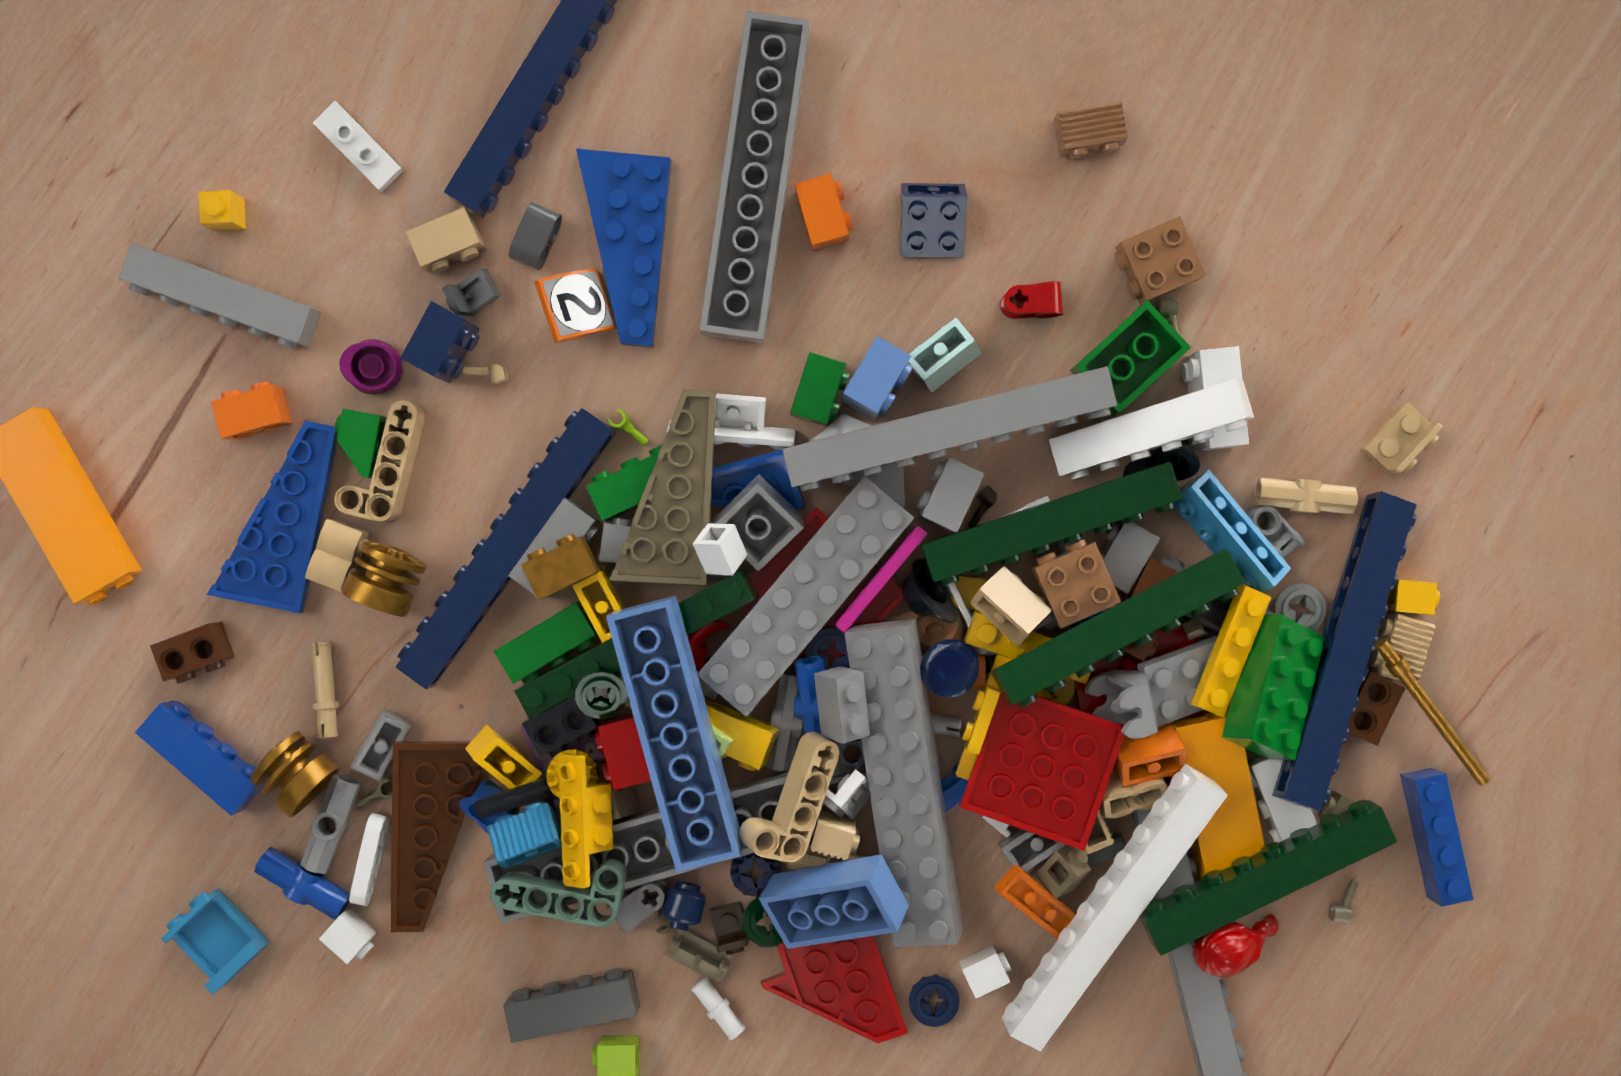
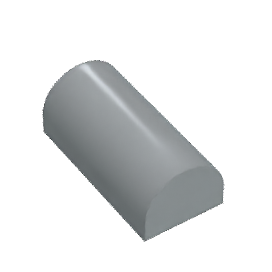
(378, 746)

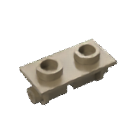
(698, 955)

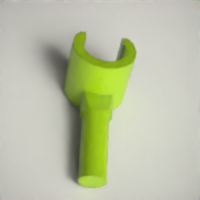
(628, 427)

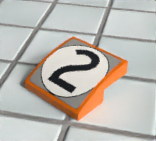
(575, 305)

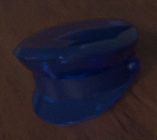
(949, 668)

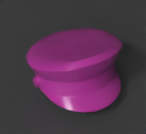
(371, 366)

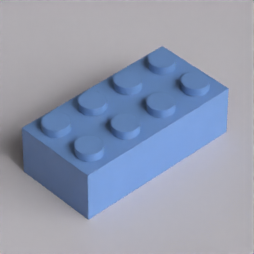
(834, 902)

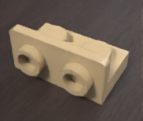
(1402, 440)

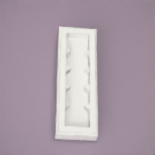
(358, 146)

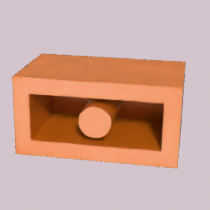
(822, 211)
(251, 411)
(1150, 757)

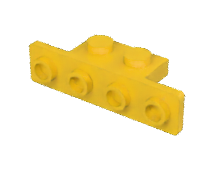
(975, 732)
(584, 819)

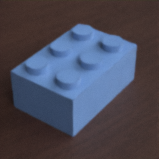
(876, 377)

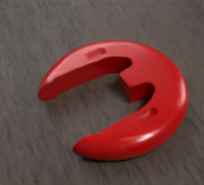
(699, 649)

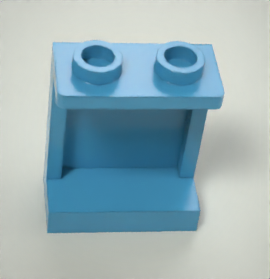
(216, 937)

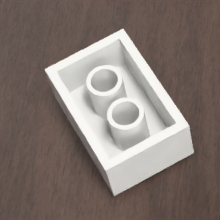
(1209, 369)

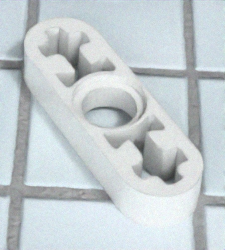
(369, 859)

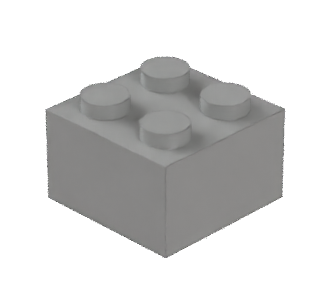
(950, 494)
(762, 520)

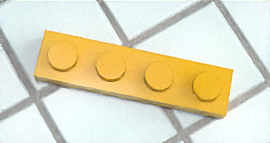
(988, 637)
(1231, 650)

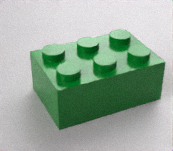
(1135, 354)

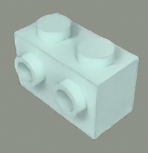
(944, 354)

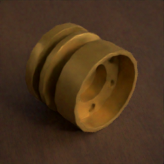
(384, 578)
(290, 770)

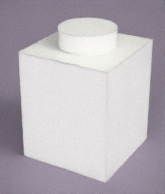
(720, 549)
(349, 936)
(986, 971)

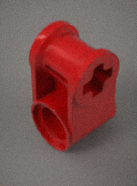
(1038, 300)

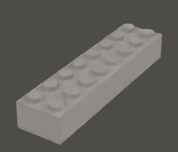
(805, 596)

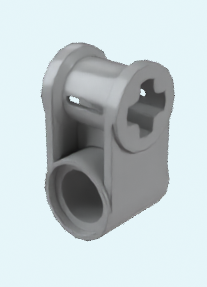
(1277, 531)
(638, 905)

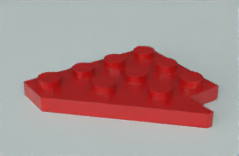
(843, 984)

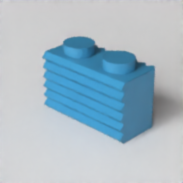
(525, 835)

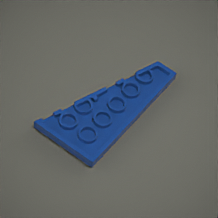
(629, 219)
(284, 528)

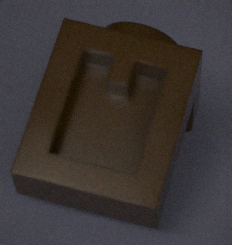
(728, 929)

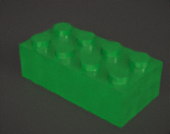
(1274, 689)

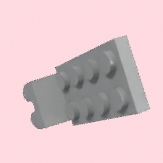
(1154, 693)

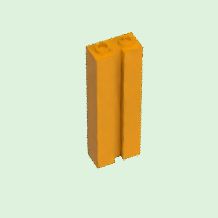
(63, 508)
(1236, 824)

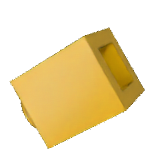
(222, 210)
(1414, 597)

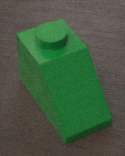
(360, 438)

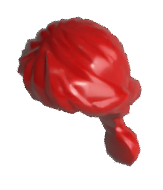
(1232, 947)

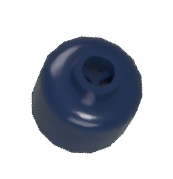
(683, 905)

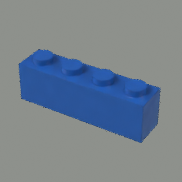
(200, 756)
(1436, 836)

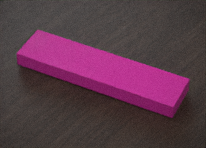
(880, 578)

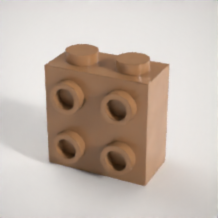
(1159, 261)
(1075, 583)

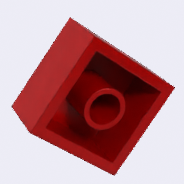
(622, 751)

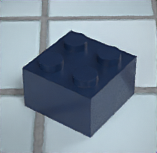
(441, 343)

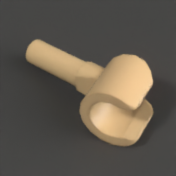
(497, 373)

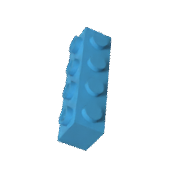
(1225, 525)

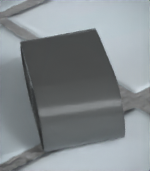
(535, 236)

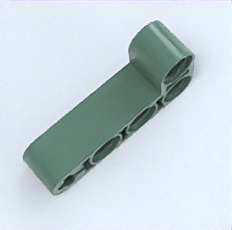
(556, 892)

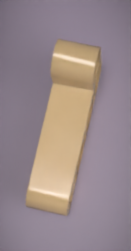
(386, 460)
(815, 760)

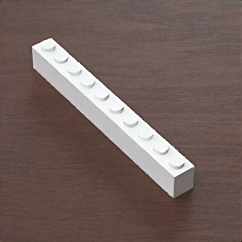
(1113, 907)

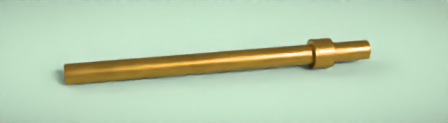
(1400, 668)

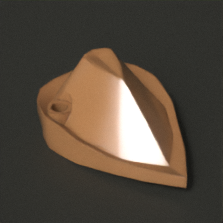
(933, 629)

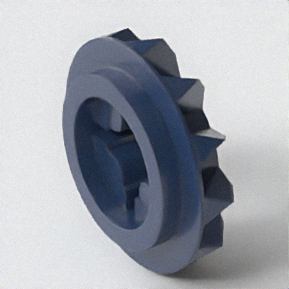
(823, 640)
(745, 882)
(944, 1010)

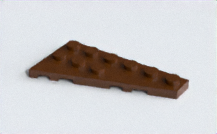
(426, 820)

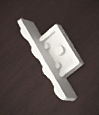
(743, 422)

